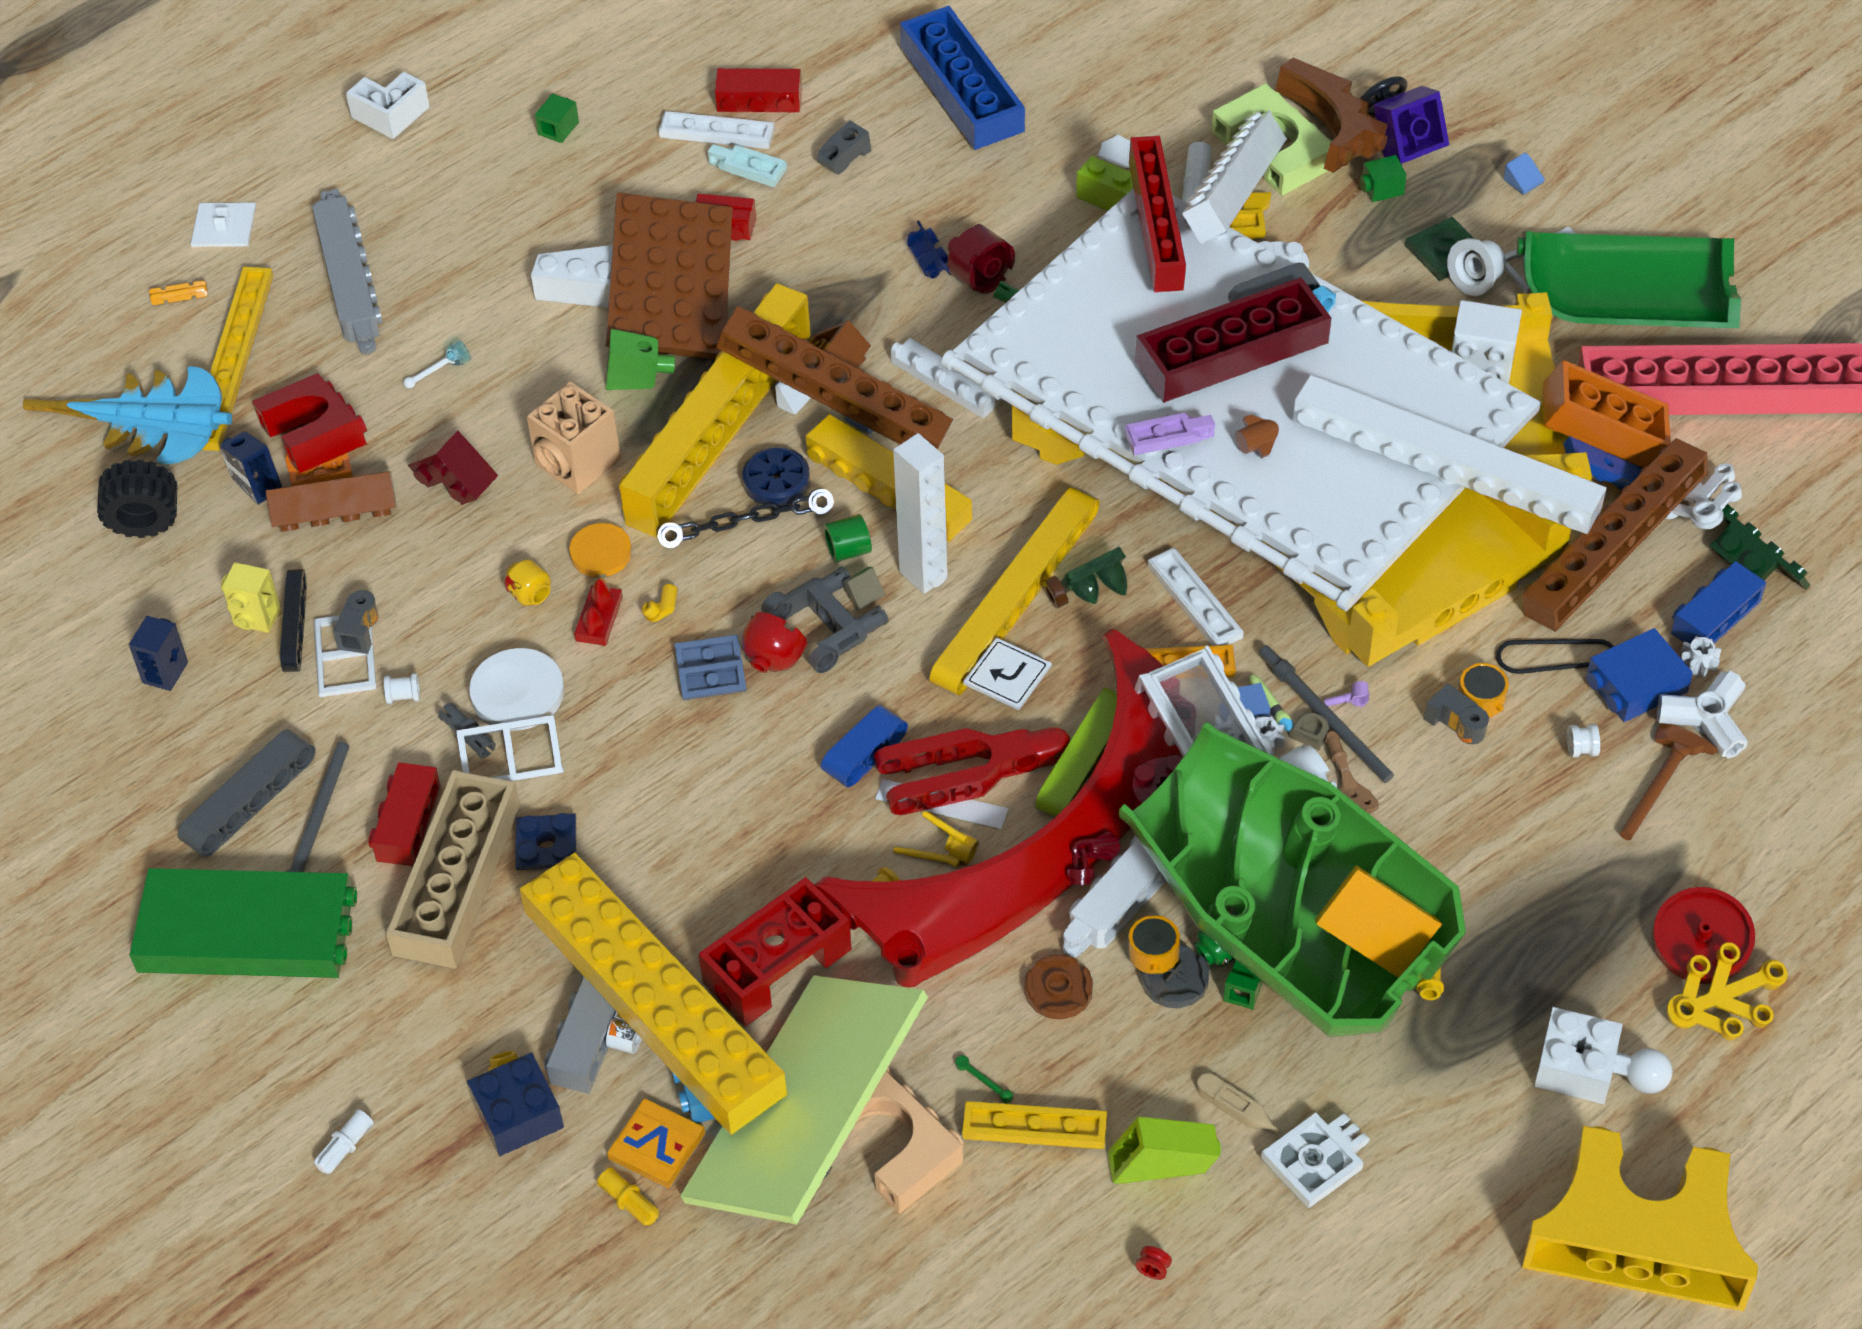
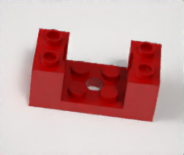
(744, 966)

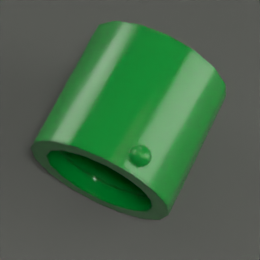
(847, 538)

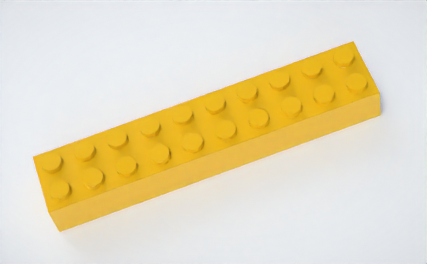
(704, 423)
(654, 993)

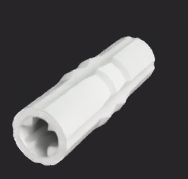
(1196, 168)

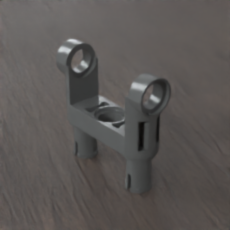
(846, 629)

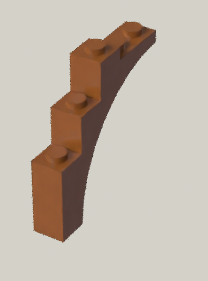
(1342, 113)

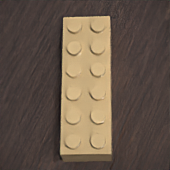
(453, 869)

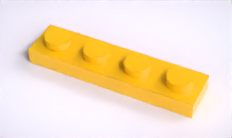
(1034, 1125)

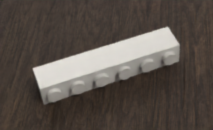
(921, 513)

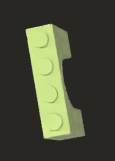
(1294, 164)

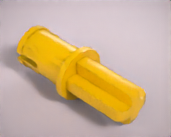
(628, 1196)

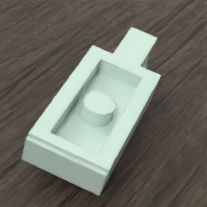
(748, 164)

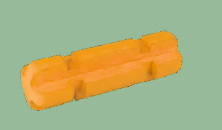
(178, 292)

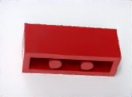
(758, 90)
(405, 814)

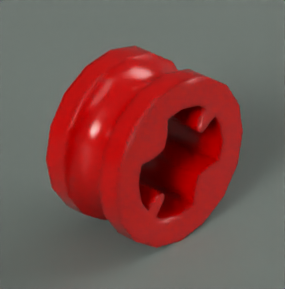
(1153, 1262)

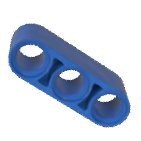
(855, 751)

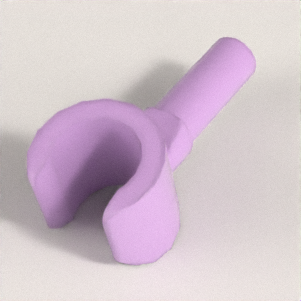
(1359, 695)

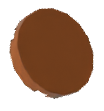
(1058, 987)

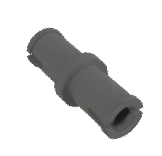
(457, 721)

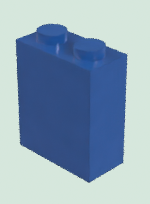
(1637, 673)

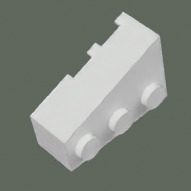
(574, 276)

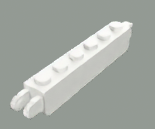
(1112, 900)

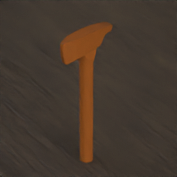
(1682, 744)

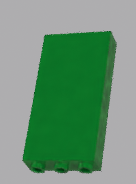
(243, 923)

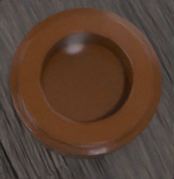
(1055, 592)

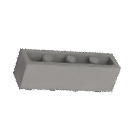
(580, 1040)

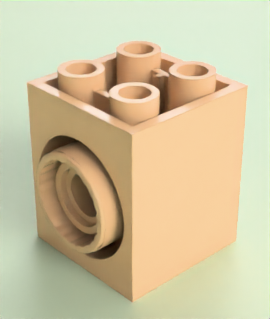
(574, 437)

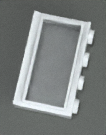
(1196, 693)

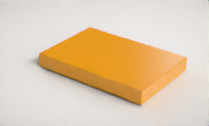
(1377, 921)

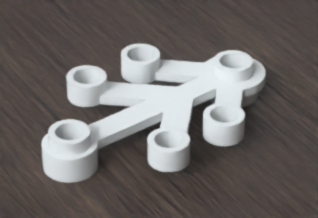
(1709, 513)

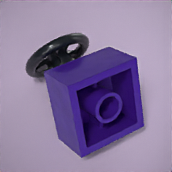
(1412, 117)

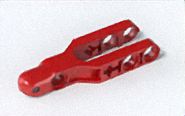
(1008, 753)

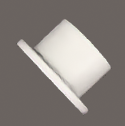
(1475, 265)

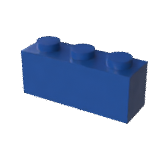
(1718, 605)

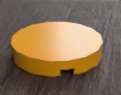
(600, 550)

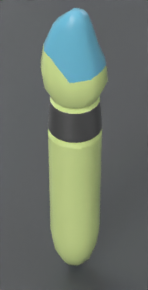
(1275, 709)

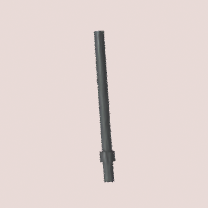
(1286, 673)
(319, 808)

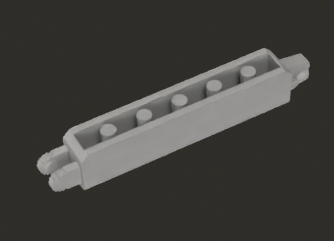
(346, 271)

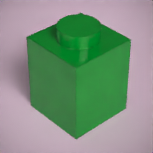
(556, 118)
(1383, 178)

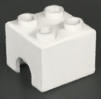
(1487, 336)

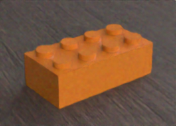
(1605, 414)

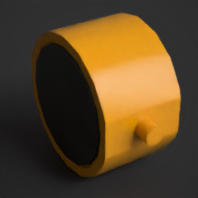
(1485, 686)
(1154, 944)

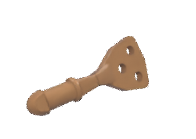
(1349, 785)

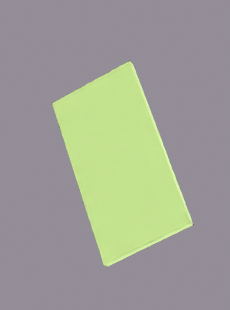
(832, 1062)

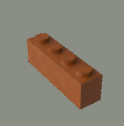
(331, 499)

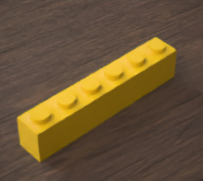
(872, 468)

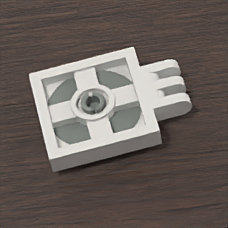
(1316, 1157)

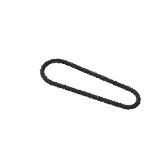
(1548, 641)

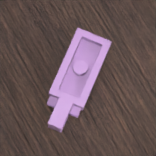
(1168, 432)

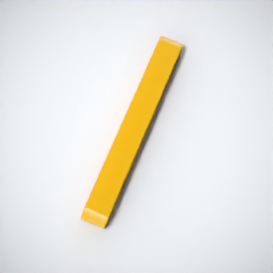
(1015, 588)

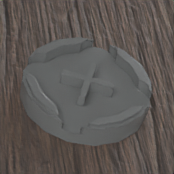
(1181, 984)

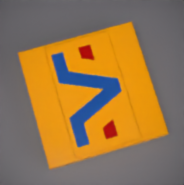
(656, 1143)

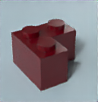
(454, 464)

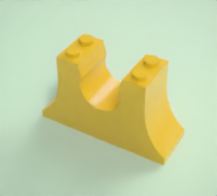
(1644, 1245)

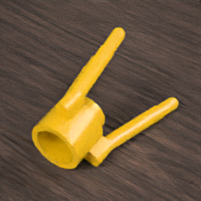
(959, 845)

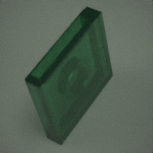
(1434, 244)

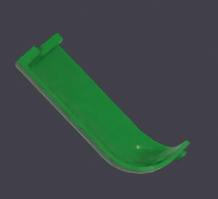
(1633, 278)

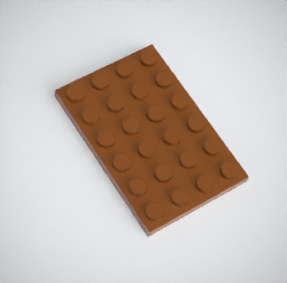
(670, 273)

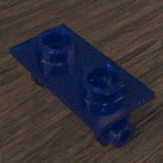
(924, 242)

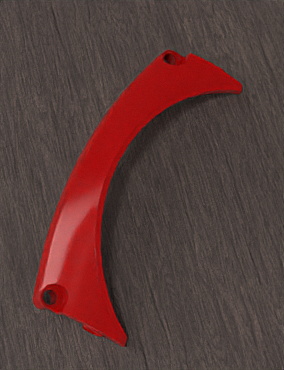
(962, 912)

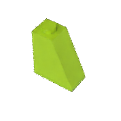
(1162, 1150)

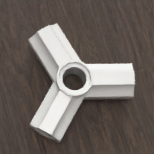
(1709, 713)

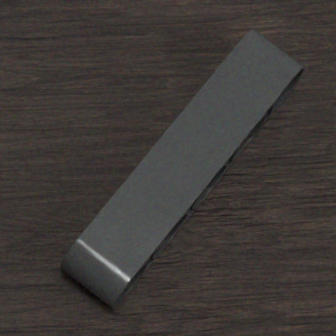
(246, 793)

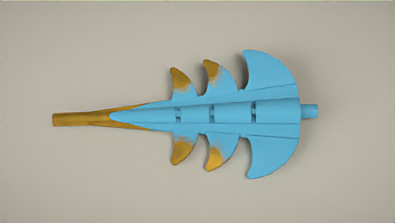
(185, 417)

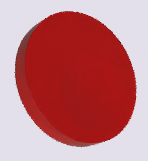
(1699, 924)

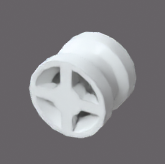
(1583, 740)

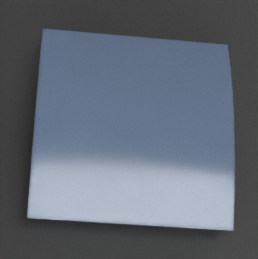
(710, 667)

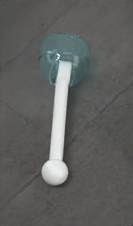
(455, 354)

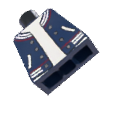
(246, 456)

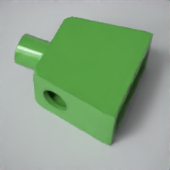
(634, 361)

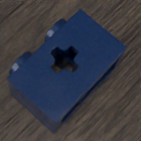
(158, 653)

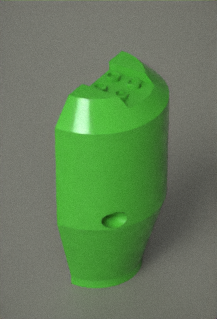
(1258, 858)

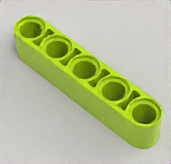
(1079, 757)

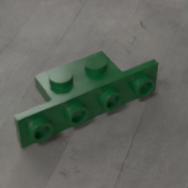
(1744, 546)

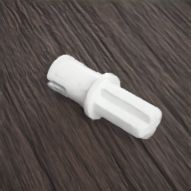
(343, 1142)

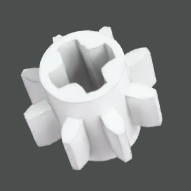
(1701, 656)
(1271, 730)

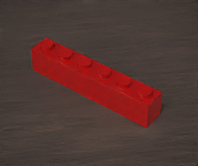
(1157, 214)

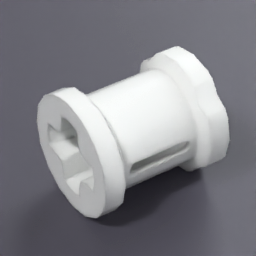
(402, 688)

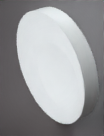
(516, 687)

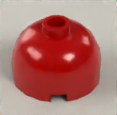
(771, 644)

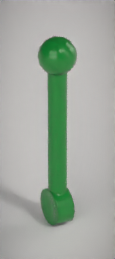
(962, 1064)

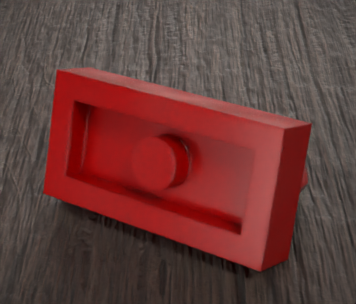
(598, 614)

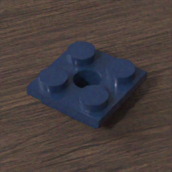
(535, 830)

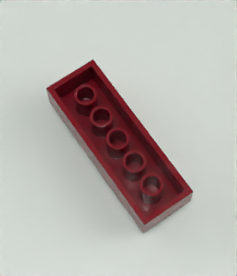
(1232, 339)

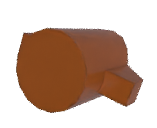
(1257, 435)

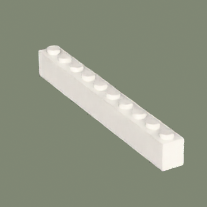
(1234, 176)
(1449, 454)

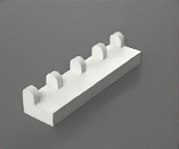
(927, 367)

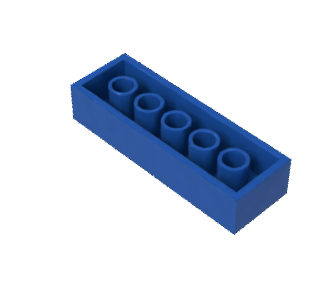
(962, 77)

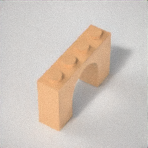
(927, 1157)

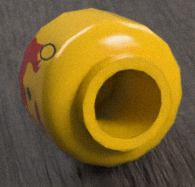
(527, 582)

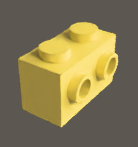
(251, 597)

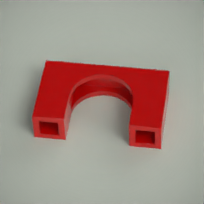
(333, 426)

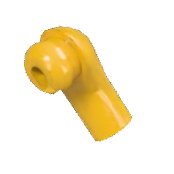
(657, 611)

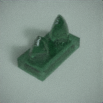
(1106, 567)

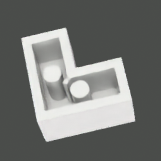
(389, 107)

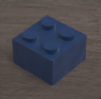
(515, 1104)

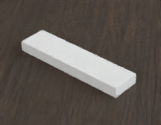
(717, 130)
(1195, 598)

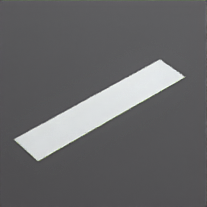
(968, 810)

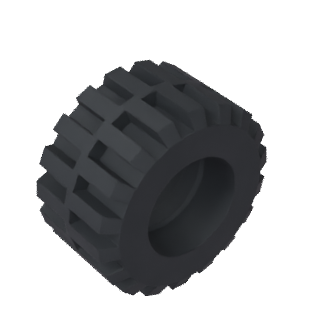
(137, 498)

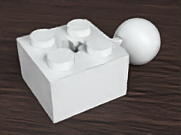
(1583, 1055)

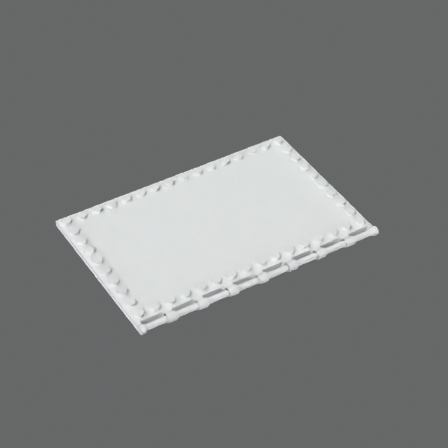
(1315, 496)

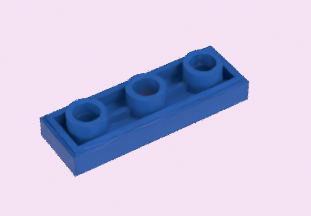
(1604, 465)

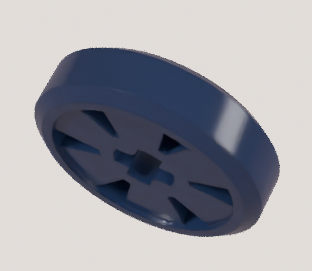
(781, 461)

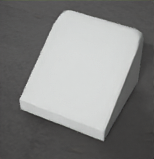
(789, 398)

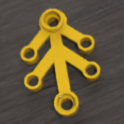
(1723, 995)

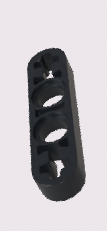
(293, 620)

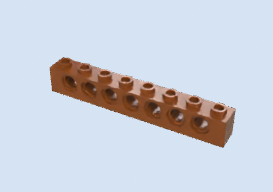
(819, 383)
(1615, 534)

